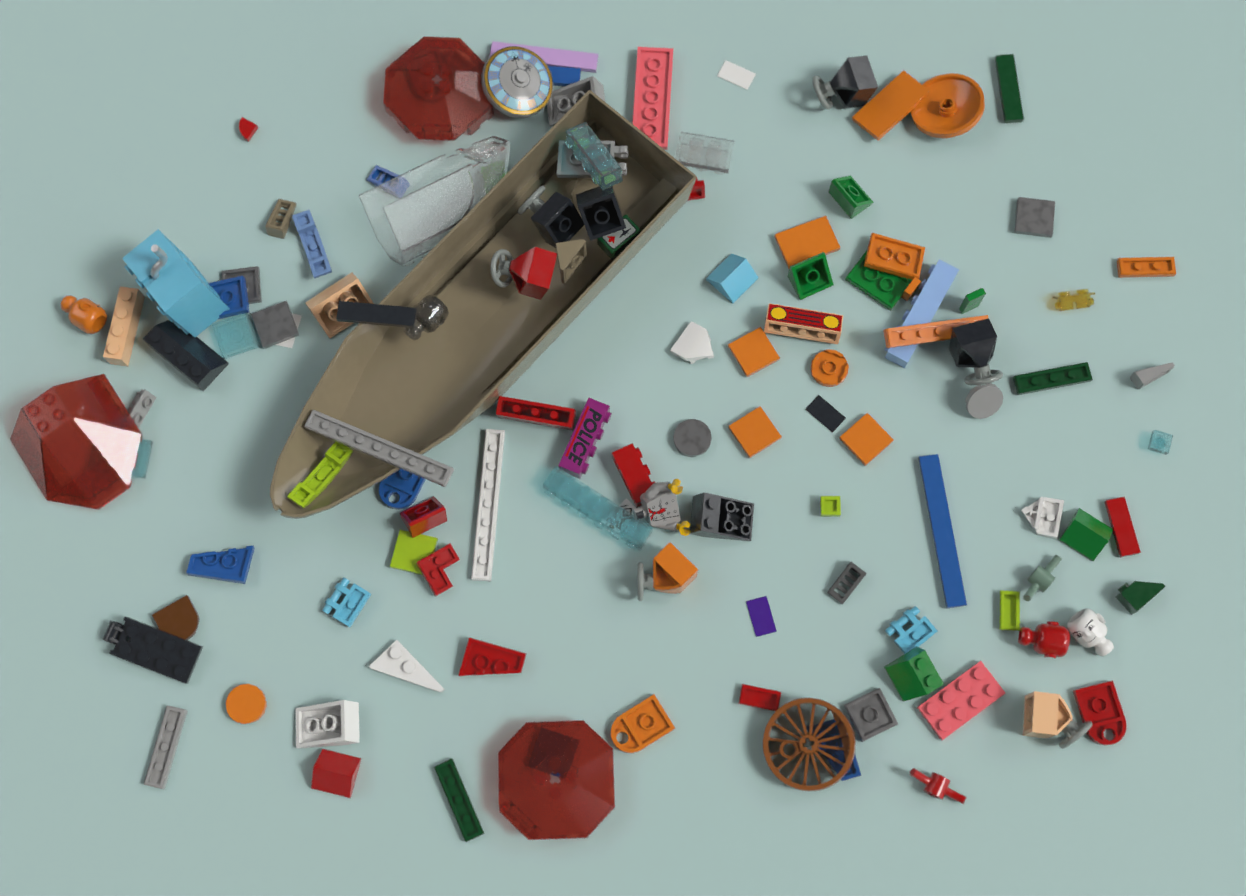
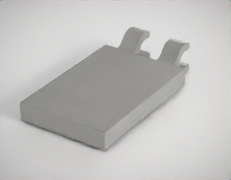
(571, 168)

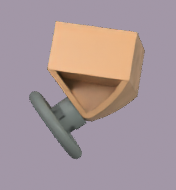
(1049, 715)

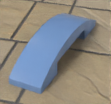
(312, 244)

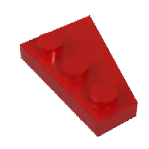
(488, 658)

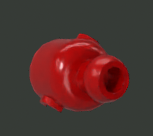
(1047, 639)

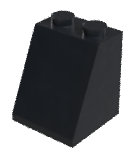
(600, 212)

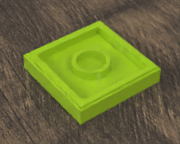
(411, 550)

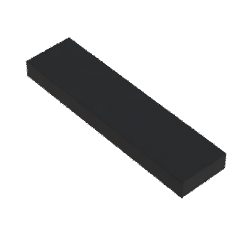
(376, 314)

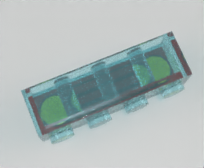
(593, 155)

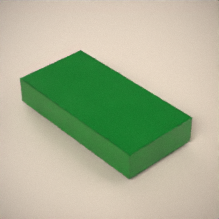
(972, 300)

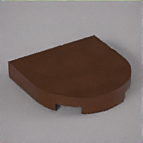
(178, 618)

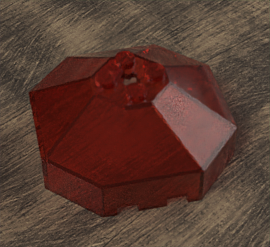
(439, 109)
(558, 809)

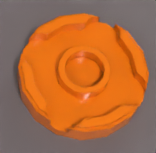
(829, 368)
(246, 704)

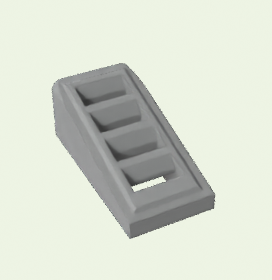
(1146, 376)

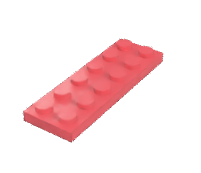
(653, 93)

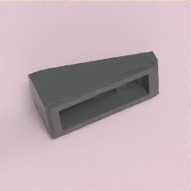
(858, 570)

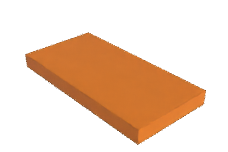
(891, 105)

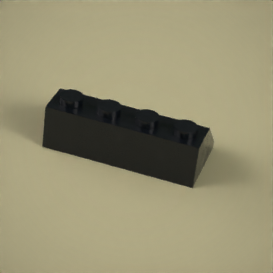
(186, 353)

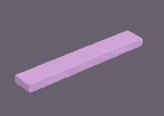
(558, 57)

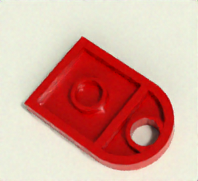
(1103, 709)

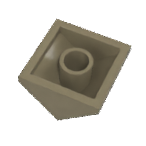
(570, 256)

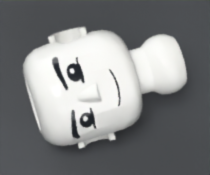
(1090, 631)

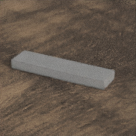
(165, 747)

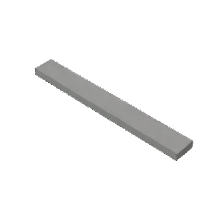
(379, 448)

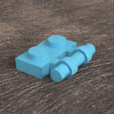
(351, 604)
(915, 635)

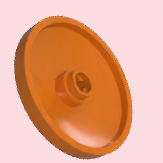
(951, 107)

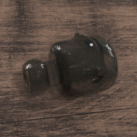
(430, 315)

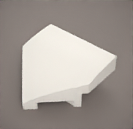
(693, 344)
(1045, 516)

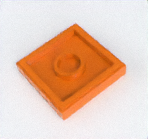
(753, 352)
(754, 432)
(866, 439)

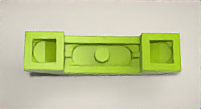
(321, 476)

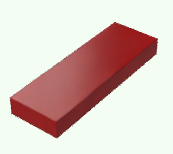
(1122, 527)

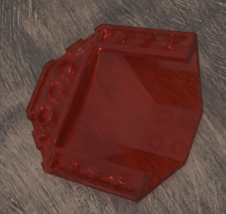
(78, 442)

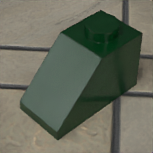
(1137, 594)

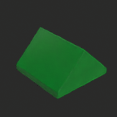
(849, 195)
(810, 276)
(1086, 534)

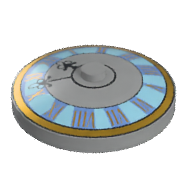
(517, 82)

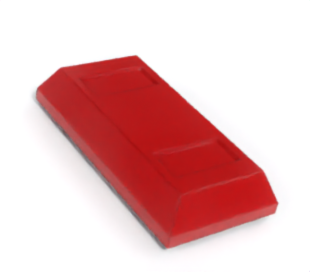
(759, 697)

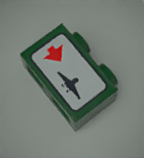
(616, 242)

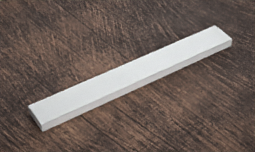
(488, 505)

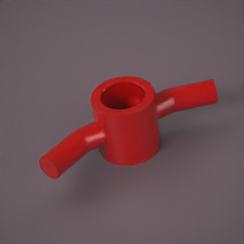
(937, 786)

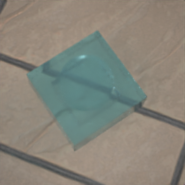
(1160, 442)

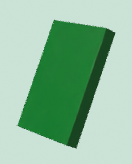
(878, 285)

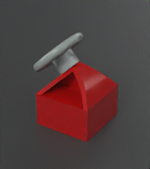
(530, 271)

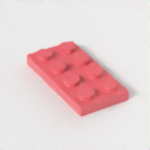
(961, 700)

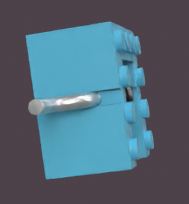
(174, 284)

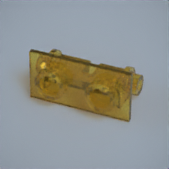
(1066, 300)

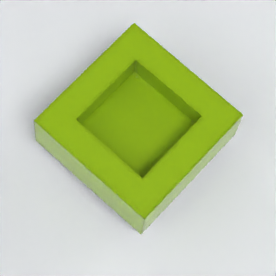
(830, 506)

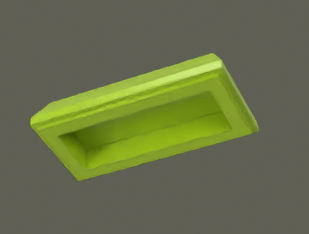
(1010, 610)

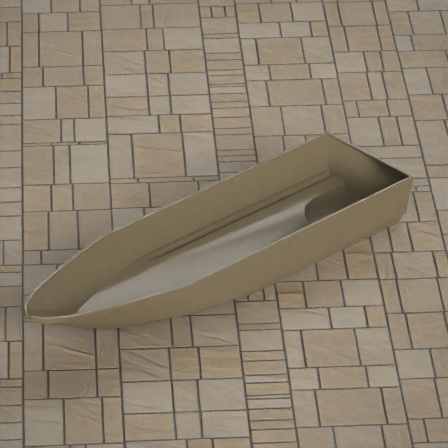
(445, 379)

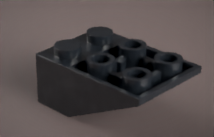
(721, 517)

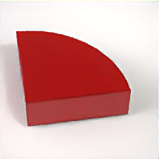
(247, 128)

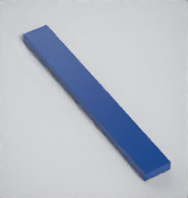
(942, 531)

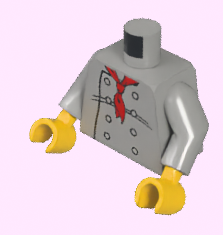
(661, 507)

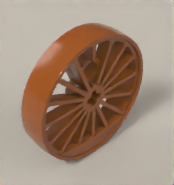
(846, 734)

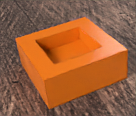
(912, 287)

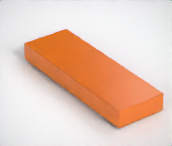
(1146, 267)

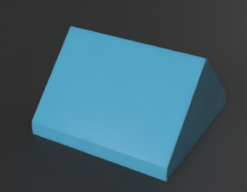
(733, 277)

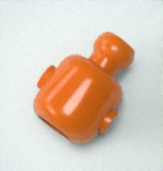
(84, 314)

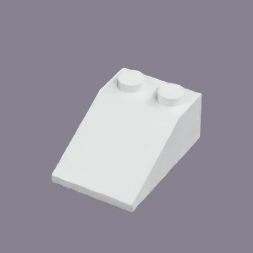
(327, 724)

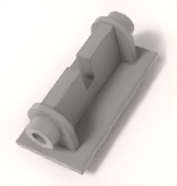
(143, 403)

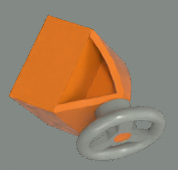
(670, 573)

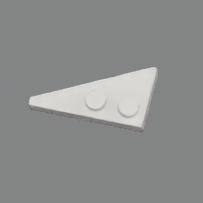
(401, 664)

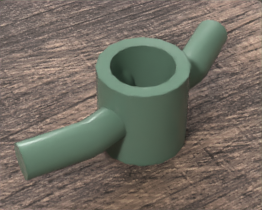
(1041, 578)

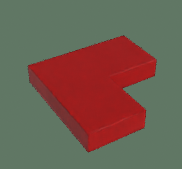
(433, 568)

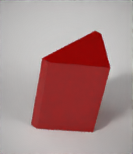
(424, 516)
(335, 773)

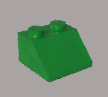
(913, 674)

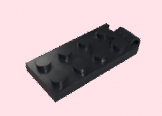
(153, 648)

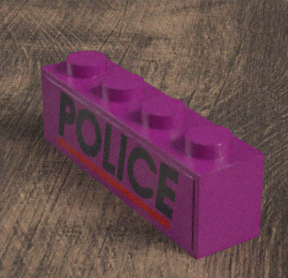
(584, 437)

